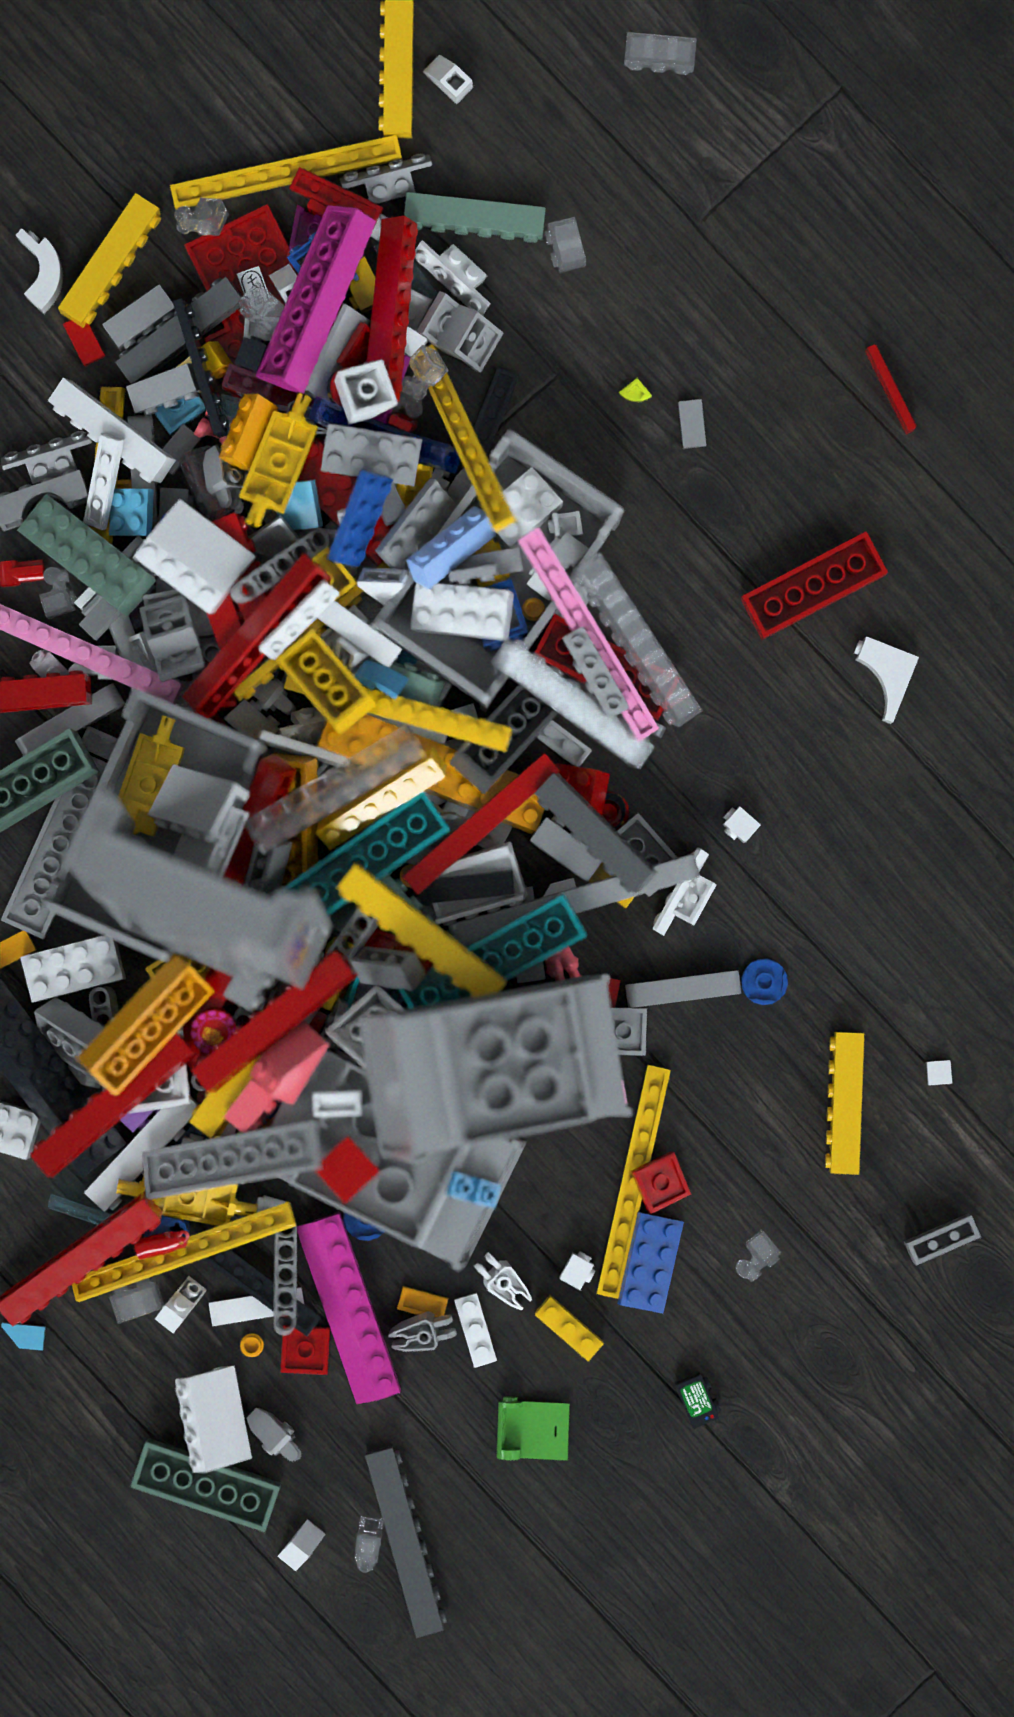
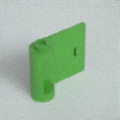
(530, 1429)

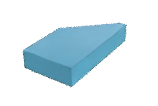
(26, 1335)

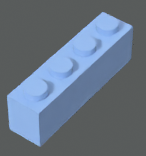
(451, 547)

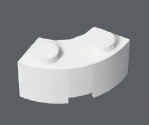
(568, 552)

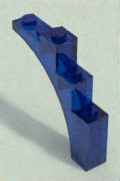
(432, 452)

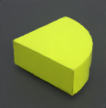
(635, 392)

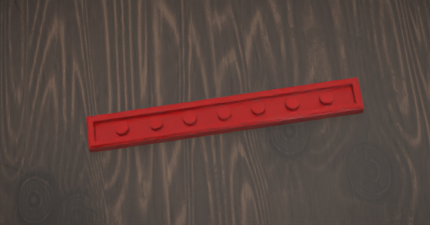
(480, 824)

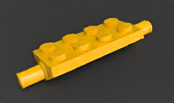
(279, 461)
(146, 774)
(205, 1206)

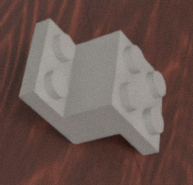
(460, 331)
(172, 638)

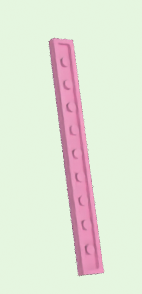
(577, 616)
(88, 655)

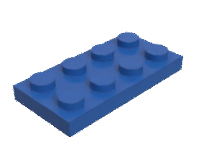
(360, 518)
(650, 1262)

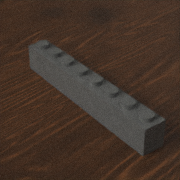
(405, 1542)

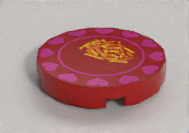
(211, 1028)

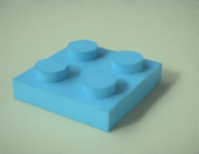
(131, 512)

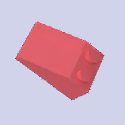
(290, 1062)
(251, 1108)

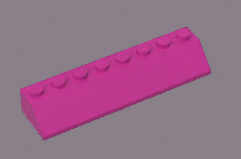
(316, 298)
(348, 1308)

